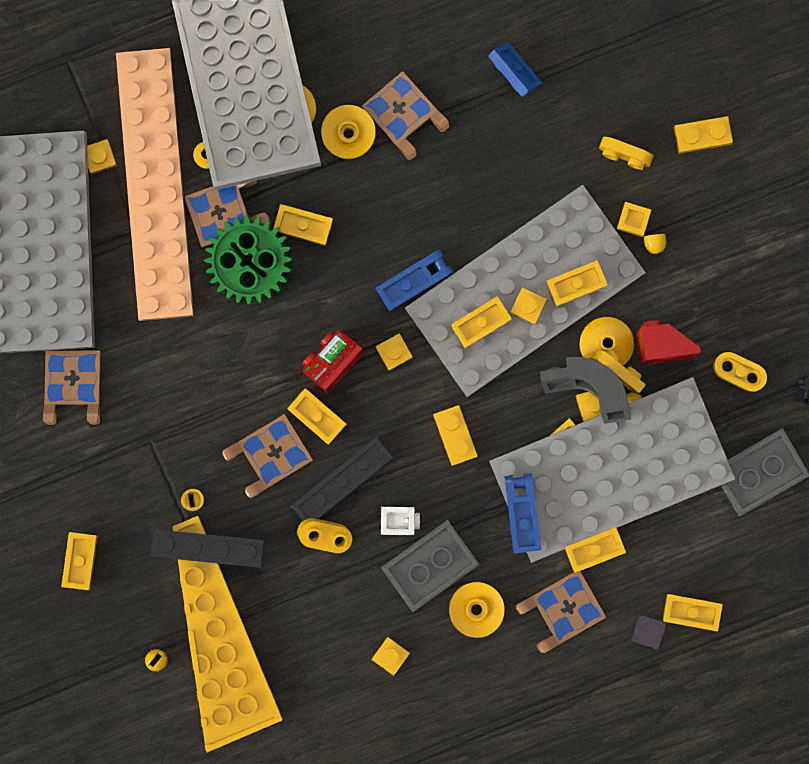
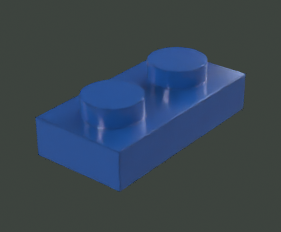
(515, 69)

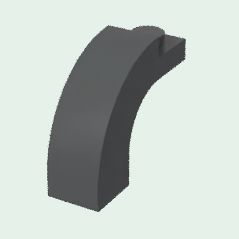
(592, 377)

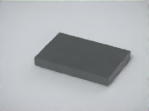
(763, 472)
(430, 566)

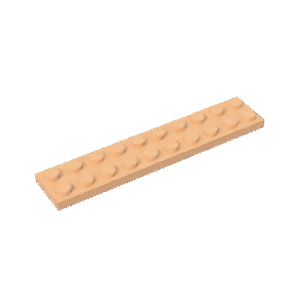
(154, 184)

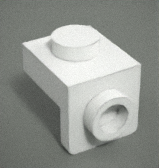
(399, 520)

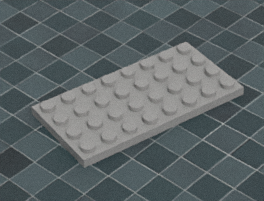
(246, 89)
(45, 243)
(547, 246)
(619, 470)

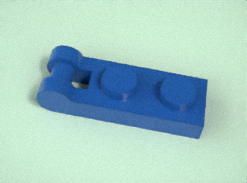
(413, 281)
(523, 514)

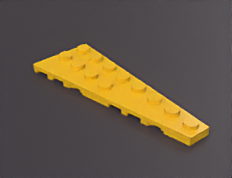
(226, 668)

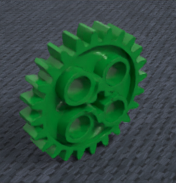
(265, 241)

